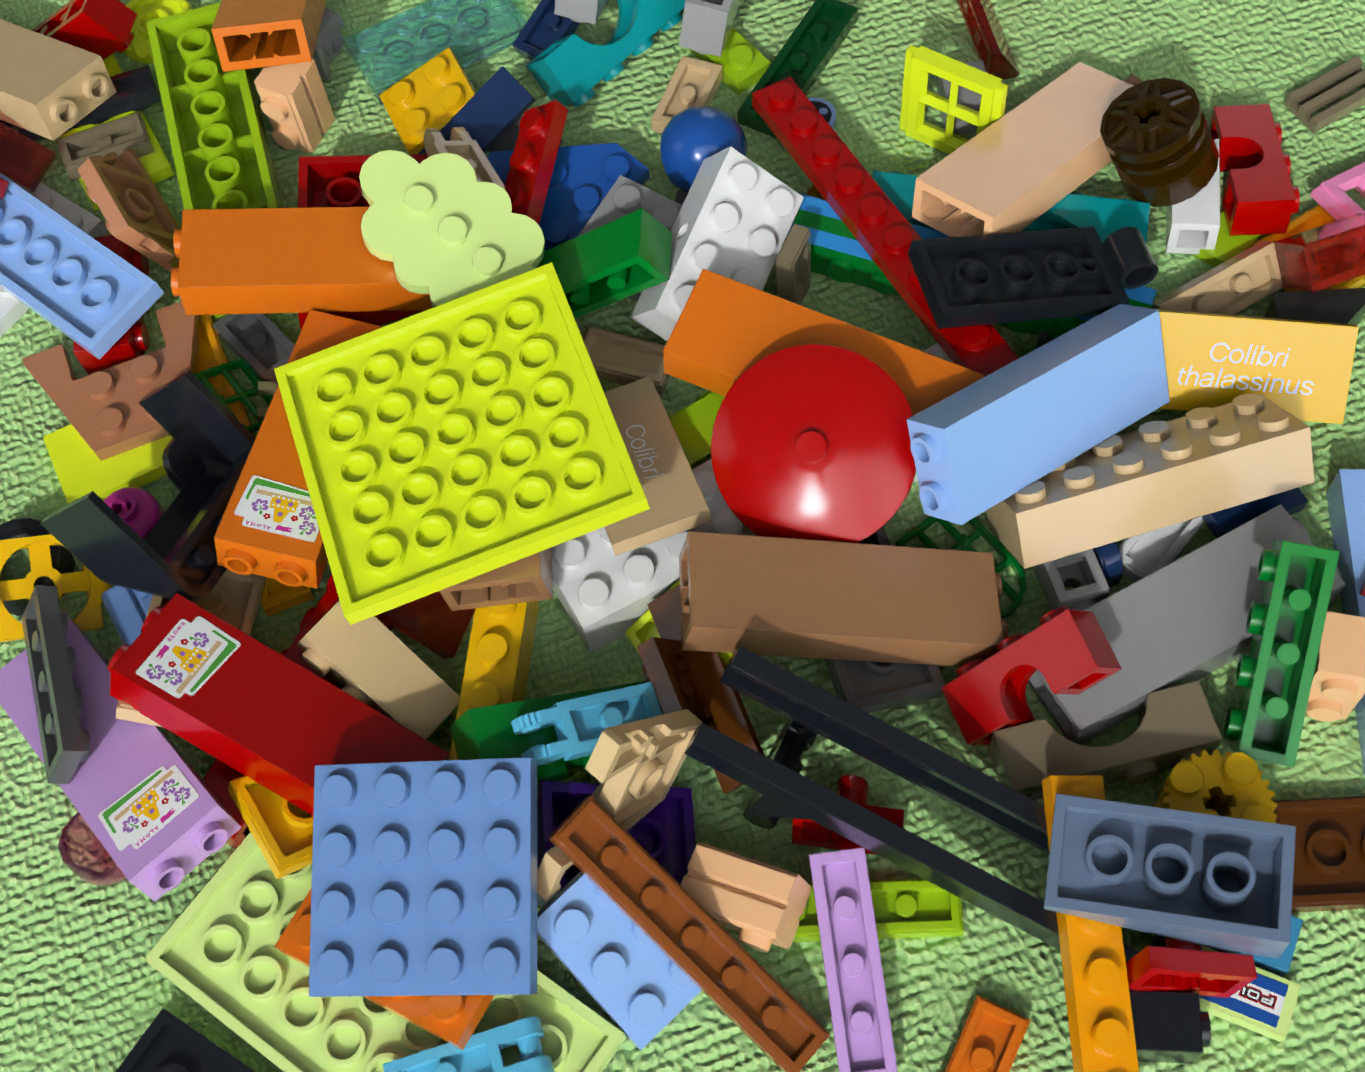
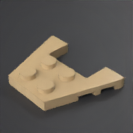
(635, 773)

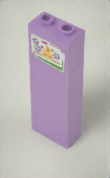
(135, 783)

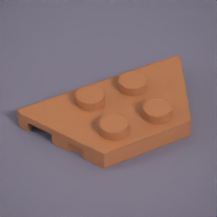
(131, 205)

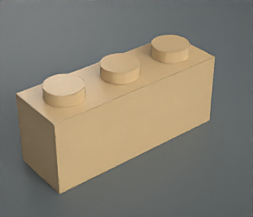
(378, 671)

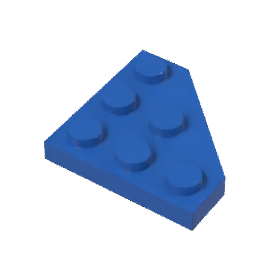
(577, 185)

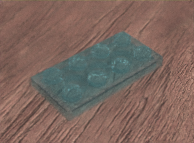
(413, 37)

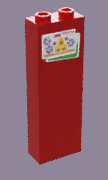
(252, 703)

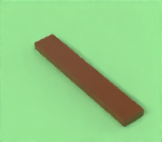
(688, 935)

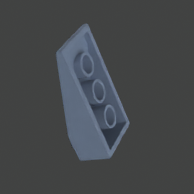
(1173, 873)

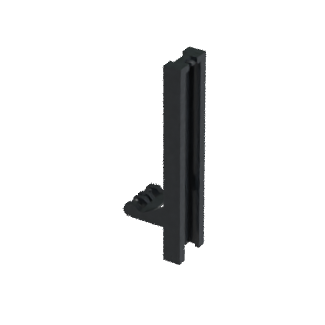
(791, 795)

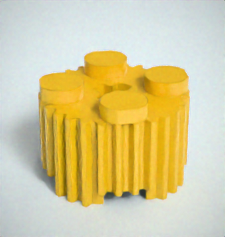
(1219, 782)

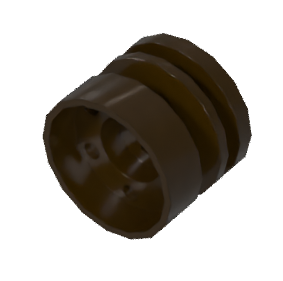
(1160, 142)

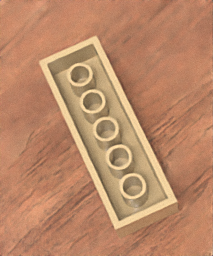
(1157, 479)

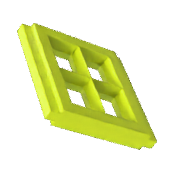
(915, 96)

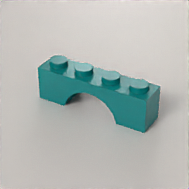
(574, 66)

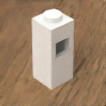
(1195, 221)

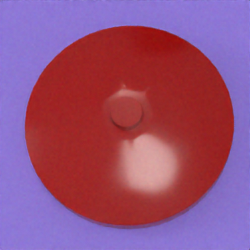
(813, 445)

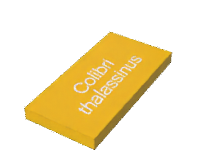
(1288, 361)

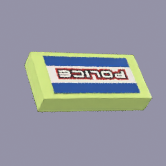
(1260, 1006)

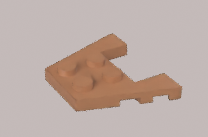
(106, 403)

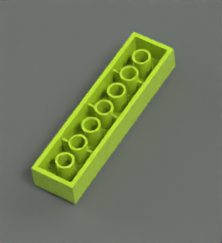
(211, 118)

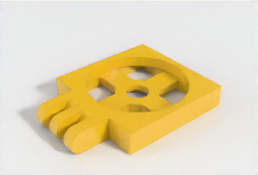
(41, 565)

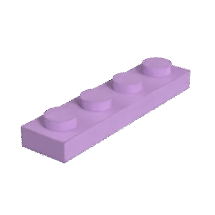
(852, 962)

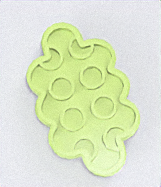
(444, 225)

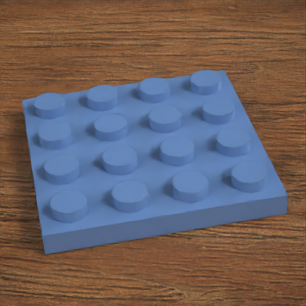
(424, 878)

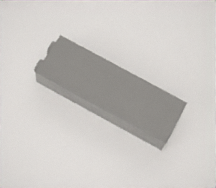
(1175, 625)

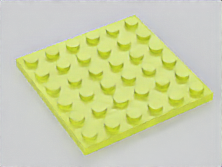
(456, 443)

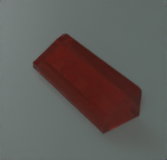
(988, 38)

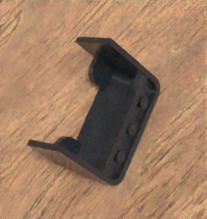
(180, 549)

